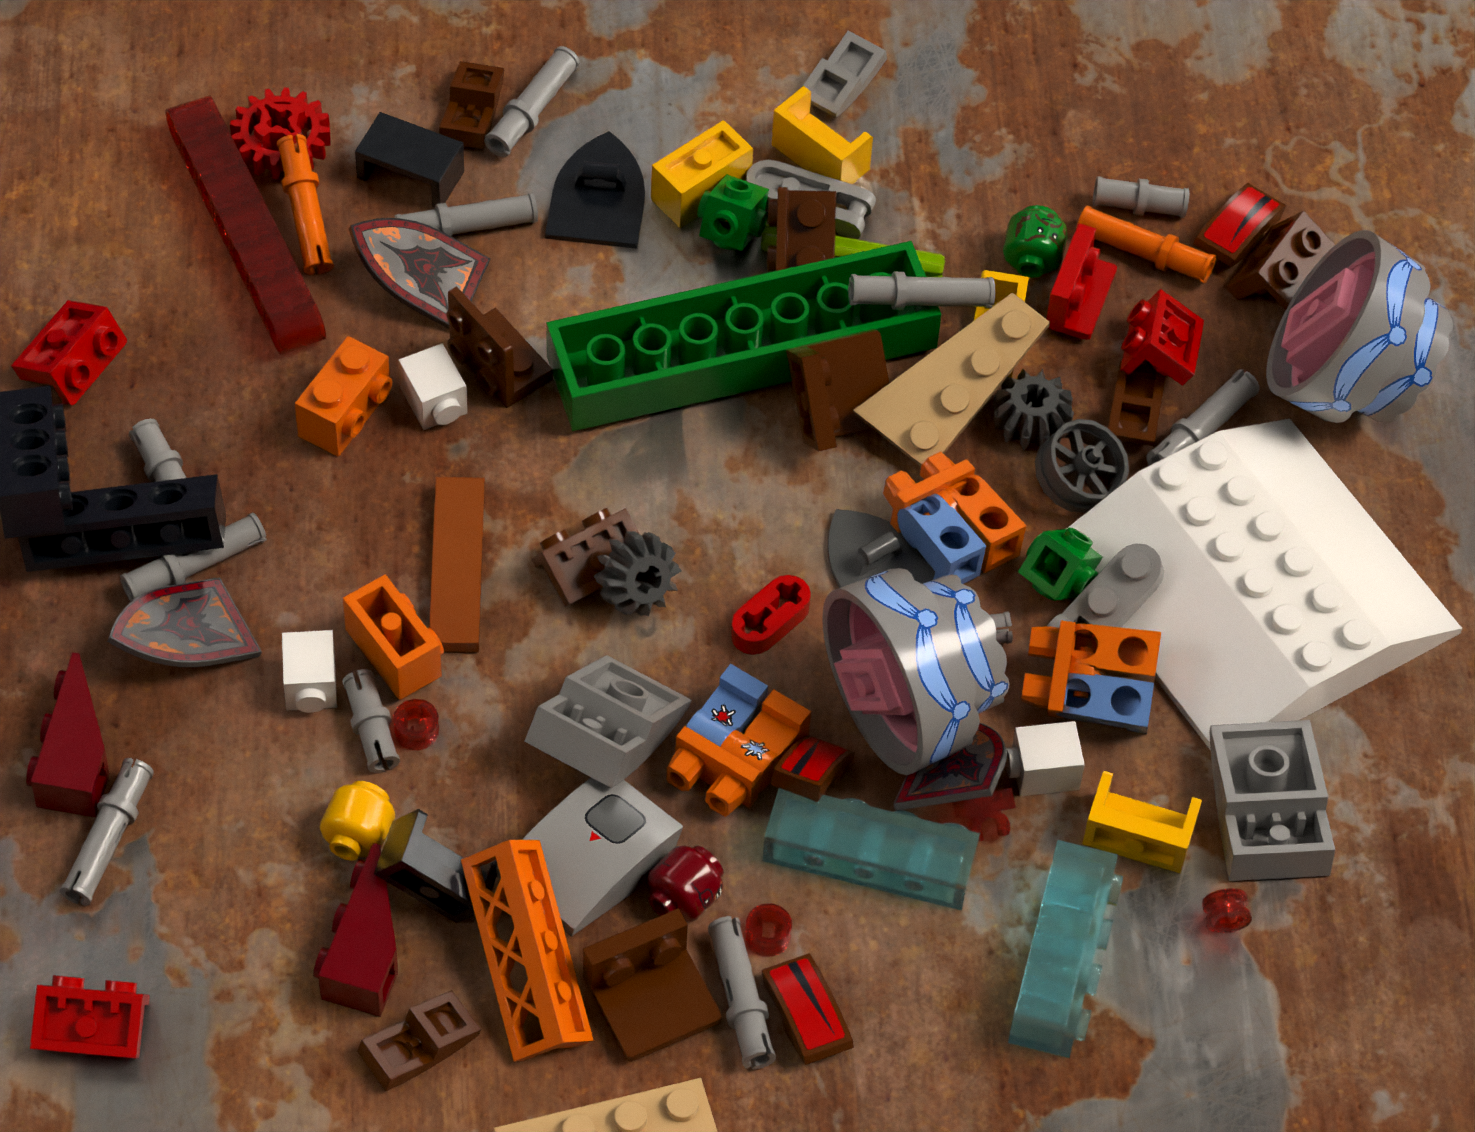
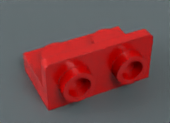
(1080, 287)
(1163, 335)
(72, 350)
(88, 1019)

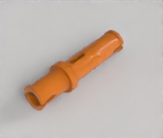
(301, 187)
(1163, 251)

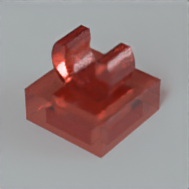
(987, 807)

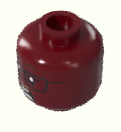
(687, 881)

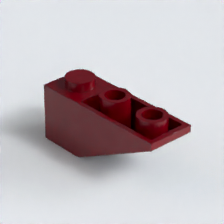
(73, 759)
(363, 953)

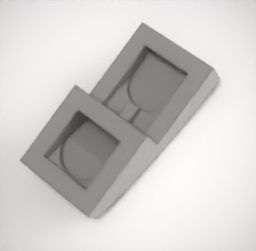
(845, 74)

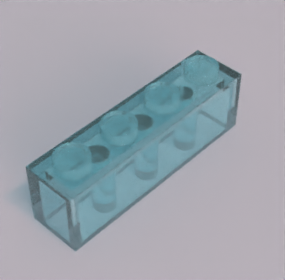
(872, 847)
(1063, 949)

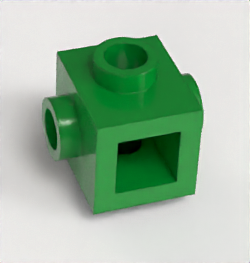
(733, 213)
(1048, 568)

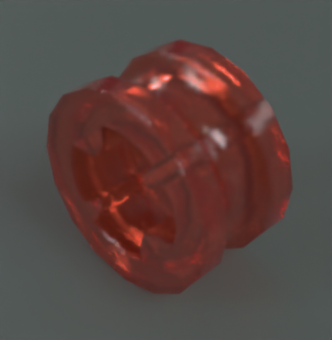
(416, 739)
(1226, 910)
(782, 934)

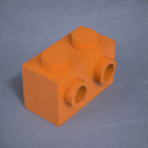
(343, 396)
(393, 636)

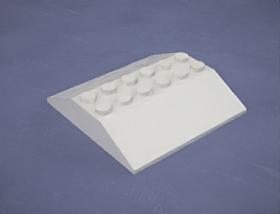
(1269, 579)

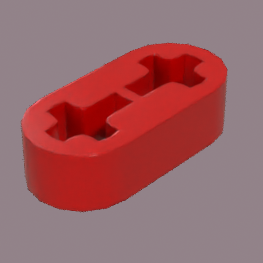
(776, 620)

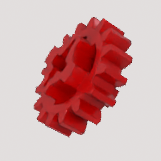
(274, 119)

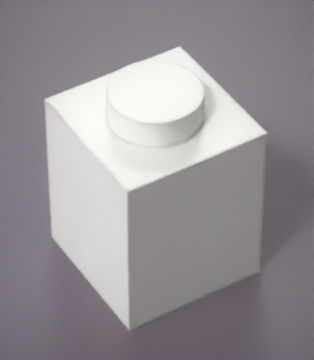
(433, 386)
(309, 670)
(1046, 758)

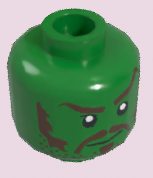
(1035, 241)

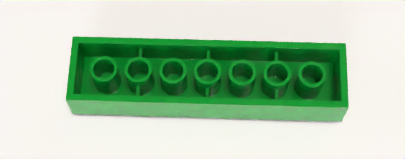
(724, 336)

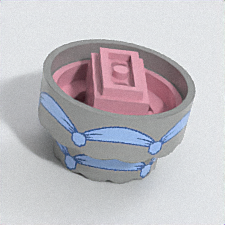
(1359, 334)
(913, 664)

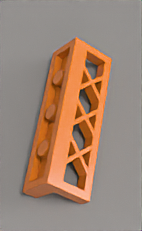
(535, 943)

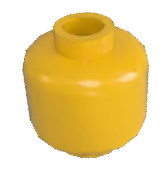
(357, 819)

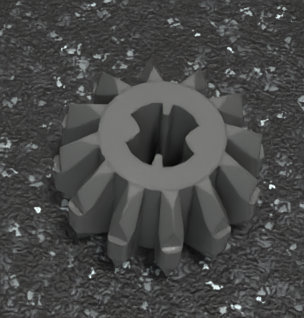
(1031, 408)
(639, 555)

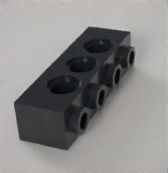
(33, 463)
(132, 524)

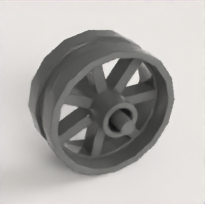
(1082, 464)

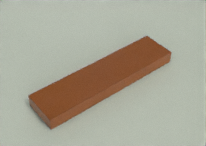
(457, 562)

